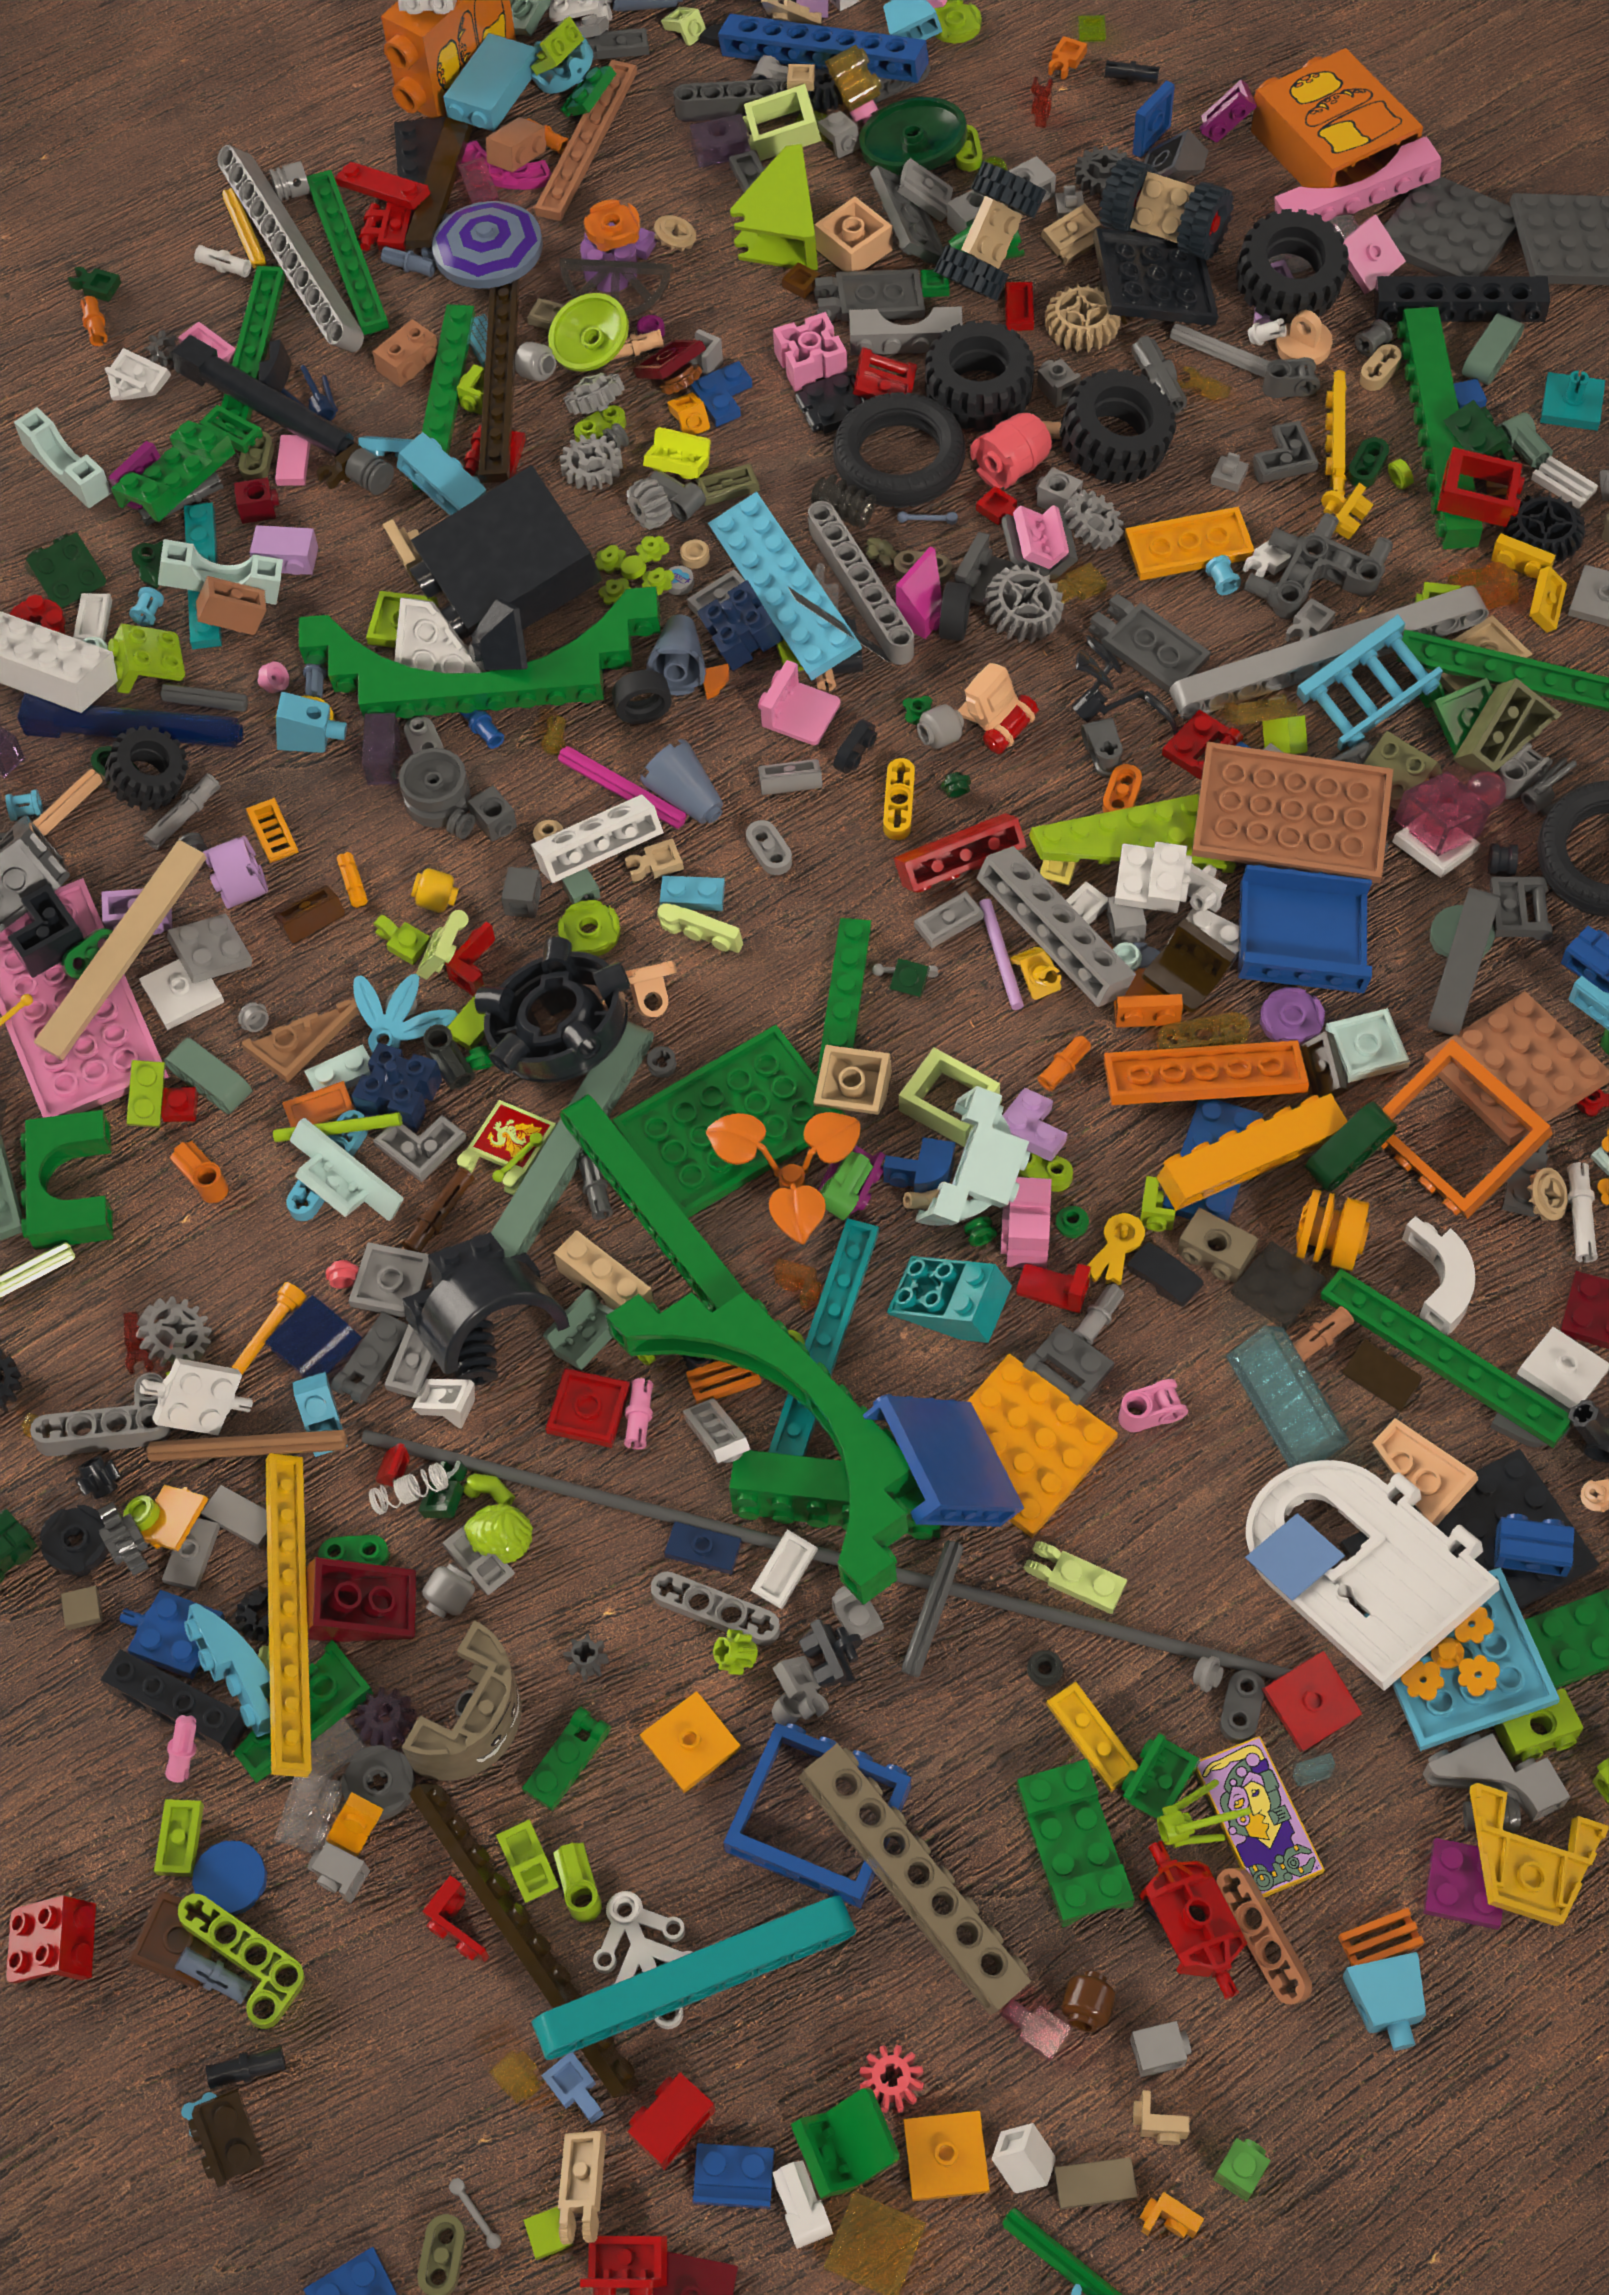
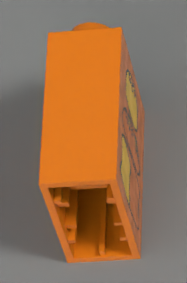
(433, 49)
(1331, 122)

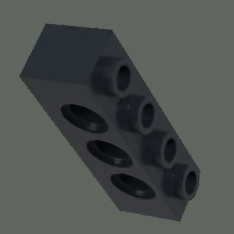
(169, 1698)

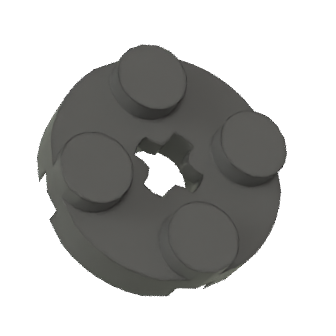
(389, 1765)

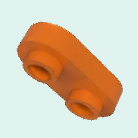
(1122, 794)

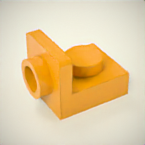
(690, 413)
(354, 1824)
(1178, 2217)

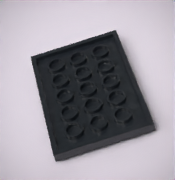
(1505, 1489)

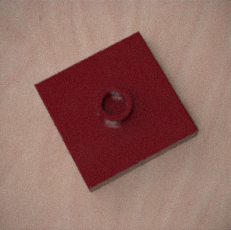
(669, 359)
(697, 2276)

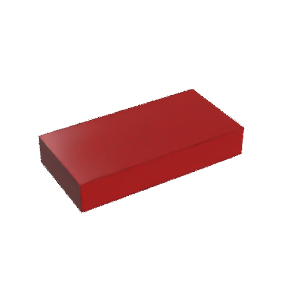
(1019, 306)

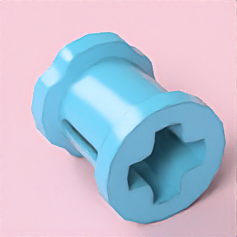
(1223, 575)
(146, 606)
(15, 811)

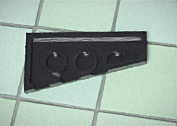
(416, 146)

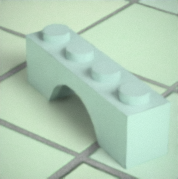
(46, 444)
(186, 569)

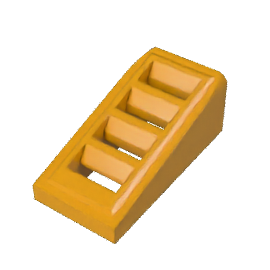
(265, 810)

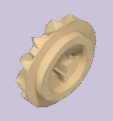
(684, 232)
(1551, 1183)

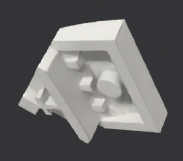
(135, 376)

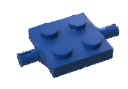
(162, 1634)

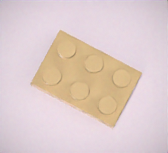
(1488, 635)

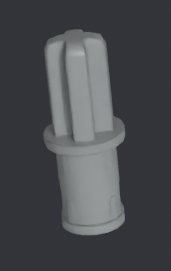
(1099, 1313)

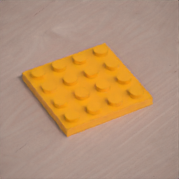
(1038, 1438)

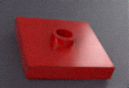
(588, 1407)
(1311, 1701)

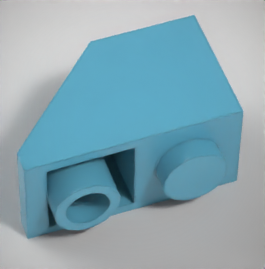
(317, 1405)

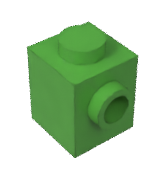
(1242, 2168)

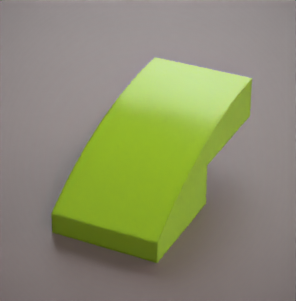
(527, 1861)

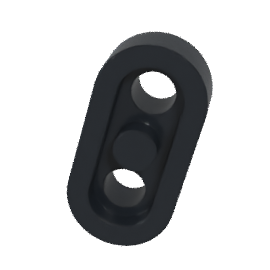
(851, 751)

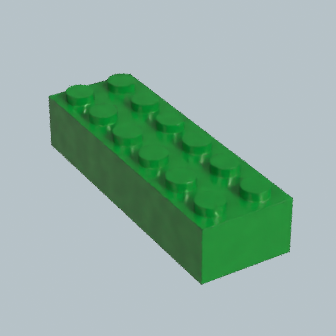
(803, 1491)

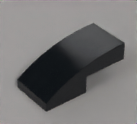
(277, 369)
(1168, 1274)

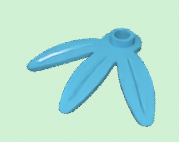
(397, 1010)

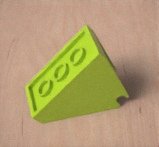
(778, 214)

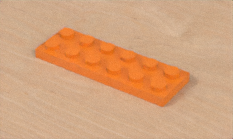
(1205, 1073)

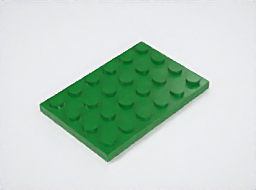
(755, 1079)

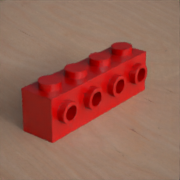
(958, 852)

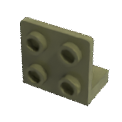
(1408, 765)

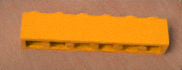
(1250, 1152)

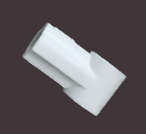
(804, 2212)

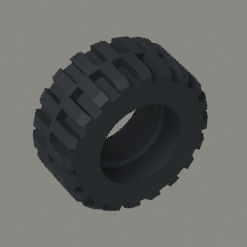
(1296, 235)
(980, 348)
(1125, 398)

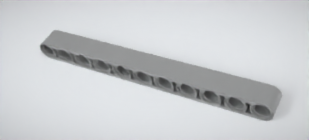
(290, 249)
(1302, 659)

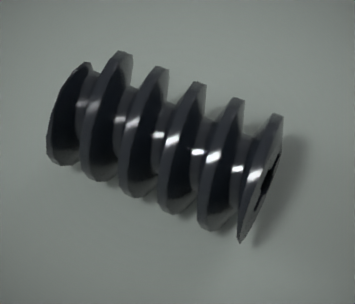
(476, 1355)

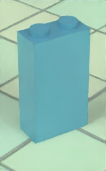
(490, 82)

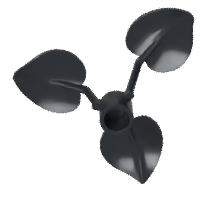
(1094, 699)

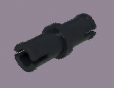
(1131, 72)
(245, 2067)

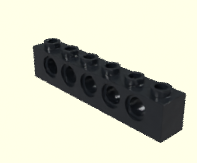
(1464, 297)

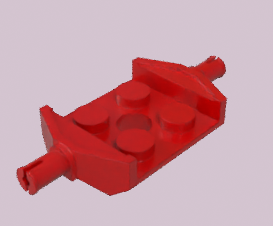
(1200, 1946)

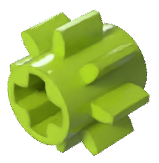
(735, 1652)

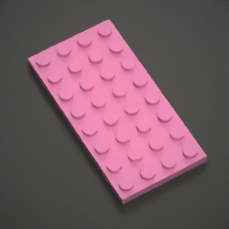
(101, 1058)

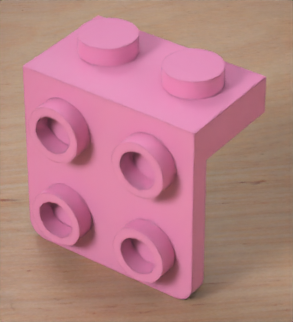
(796, 708)

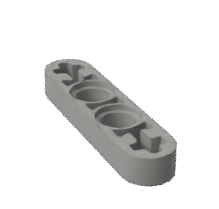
(717, 1604)

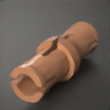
(1322, 1334)

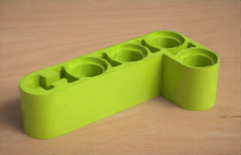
(236, 1952)

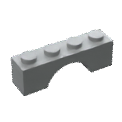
(883, 337)

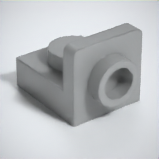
(854, 1615)

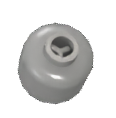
(534, 361)
(940, 726)
(448, 1590)

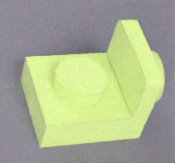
(687, 22)

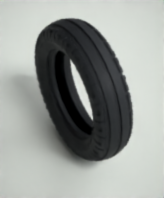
(900, 410)
(1552, 852)

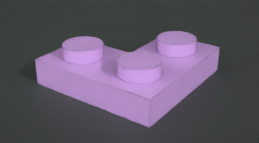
(1025, 1122)

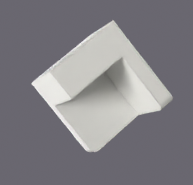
(1024, 2158)

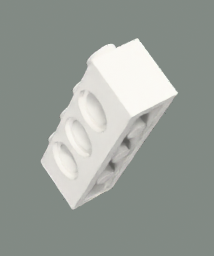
(597, 838)

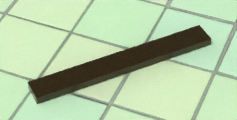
(440, 181)

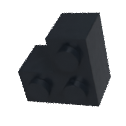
(48, 936)

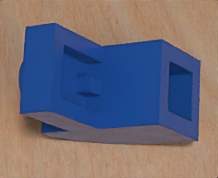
(925, 1174)

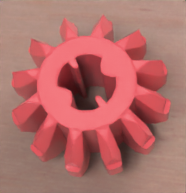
(905, 2082)

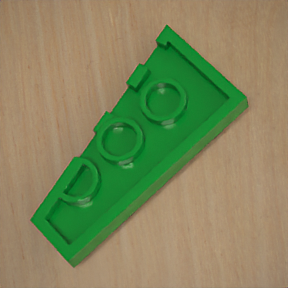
(334, 1693)

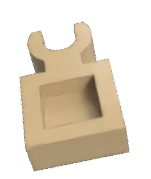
(658, 858)

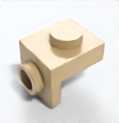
(1166, 2128)

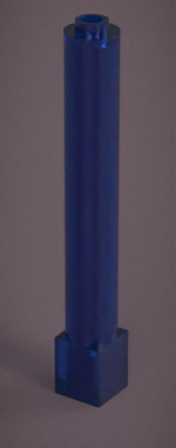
(49, 719)

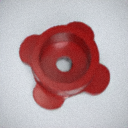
(1592, 1108)

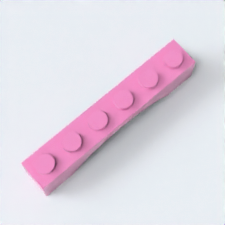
(1410, 168)

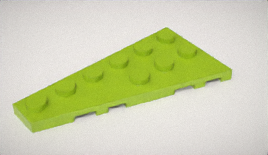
(1103, 834)

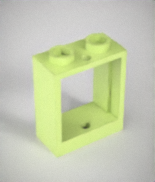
(775, 106)
(912, 1102)

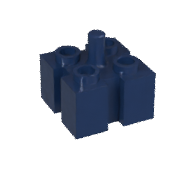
(740, 625)
(397, 1086)

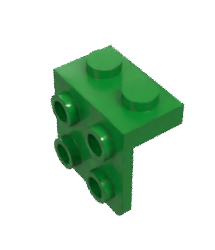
(846, 2144)

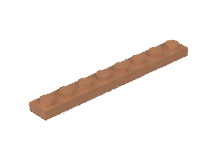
(584, 145)

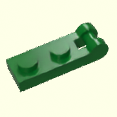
(566, 1759)

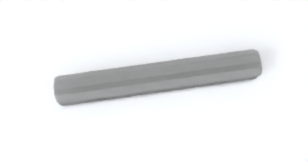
(1219, 349)

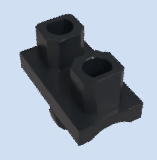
(823, 1640)

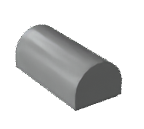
(790, 777)

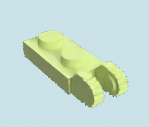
(698, 926)
(1077, 1577)

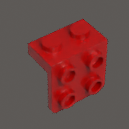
(51, 1939)

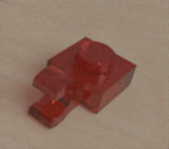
(1043, 103)
(134, 1353)

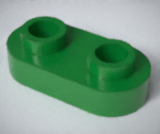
(85, 950)
(354, 1547)

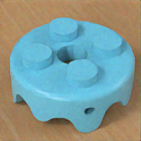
(568, 72)

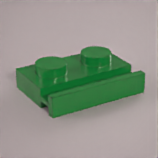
(588, 91)

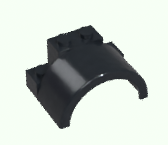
(469, 1286)

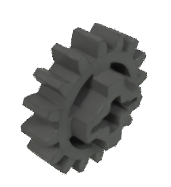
(1095, 168)
(123, 1539)

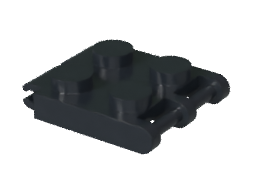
(828, 401)

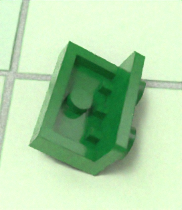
(1160, 1777)

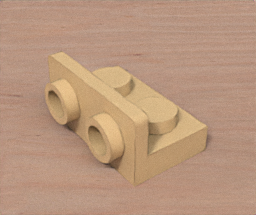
(403, 546)

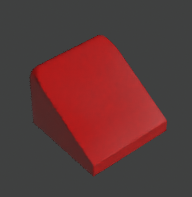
(393, 1465)

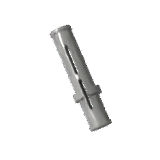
(191, 802)

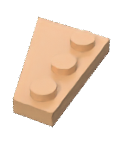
(1432, 1470)

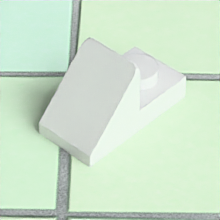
(446, 1398)

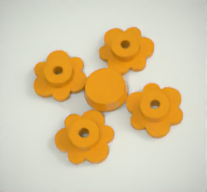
(1449, 1655)

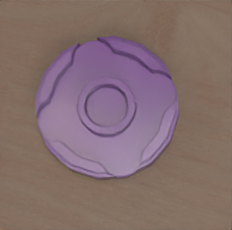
(1292, 1015)

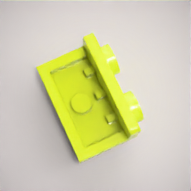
(678, 453)

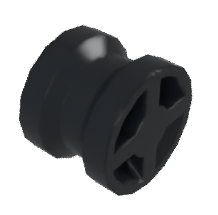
(1502, 859)

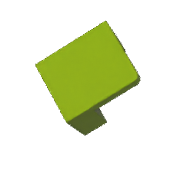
(1286, 734)

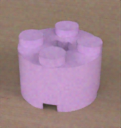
(236, 872)

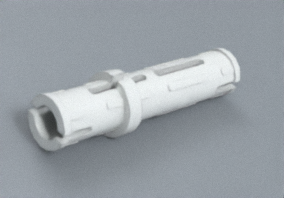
(1581, 1203)

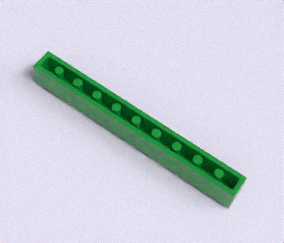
(1435, 401)

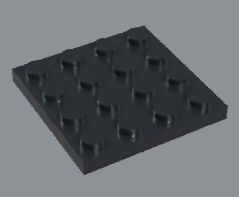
(1153, 278)

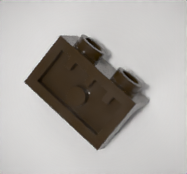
(226, 2137)

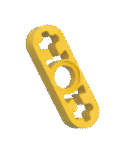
(894, 788)

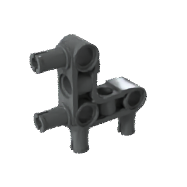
(1331, 562)

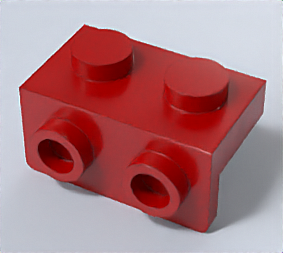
(626, 2263)

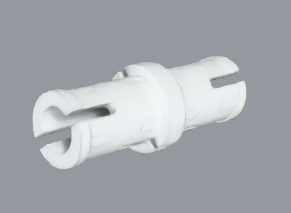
(209, 256)

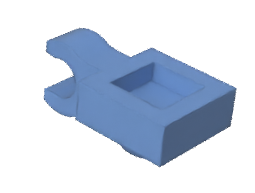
(571, 2084)

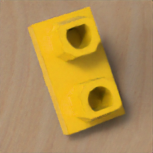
(1355, 503)

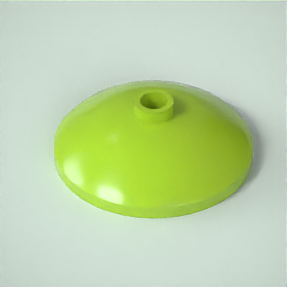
(582, 323)

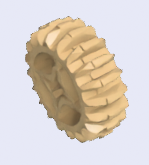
(1080, 319)

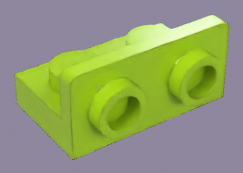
(557, 46)

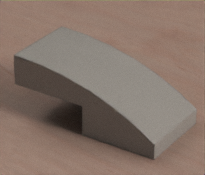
(487, 1571)

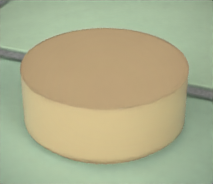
(694, 554)

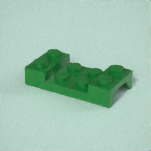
(178, 472)
(1074, 1842)

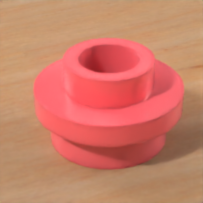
(342, 1274)

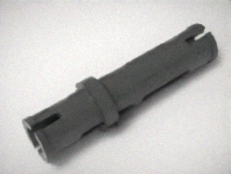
(208, 487)

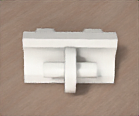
(1204, 888)

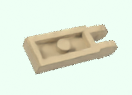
(581, 2184)

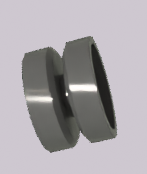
(434, 786)

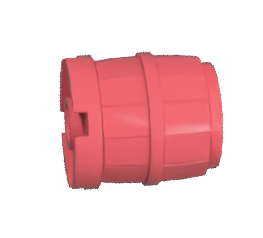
(1011, 449)

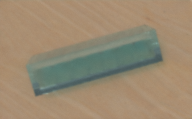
(1287, 1397)

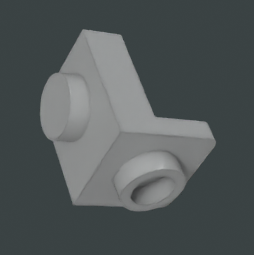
(841, 133)

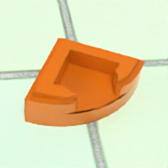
(715, 680)

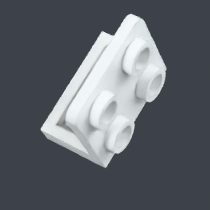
(576, 8)

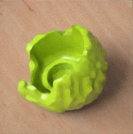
(500, 1532)

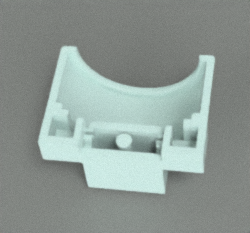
(986, 1166)

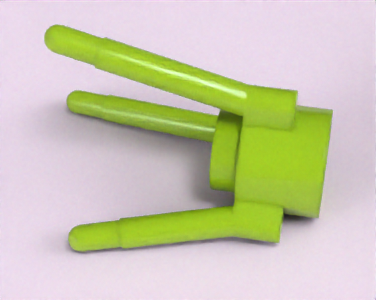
(1177, 1826)

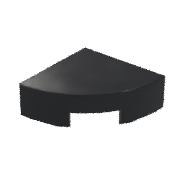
(710, 35)

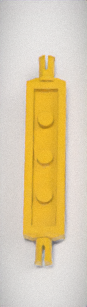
(1336, 425)

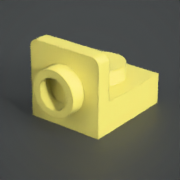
(1058, 871)

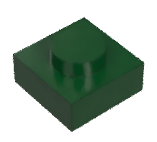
(909, 978)

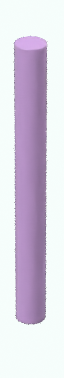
(1001, 954)

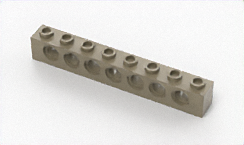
(916, 1900)

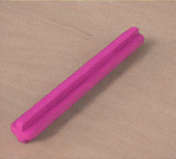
(619, 785)

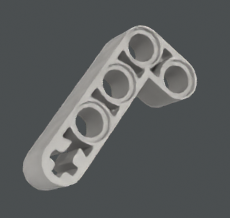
(101, 1423)

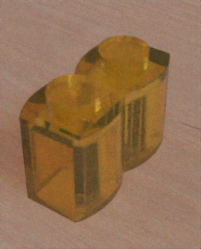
(853, 78)

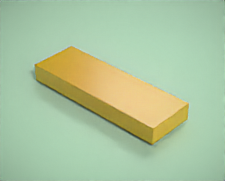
(1092, 1736)

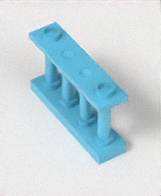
(1366, 654)

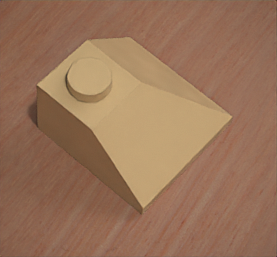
(853, 1080)

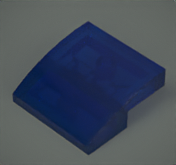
(313, 1339)

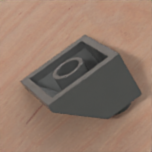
(1178, 156)

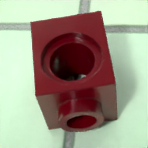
(256, 500)

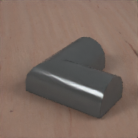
(1291, 457)

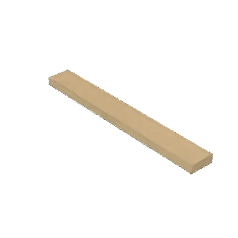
(120, 950)

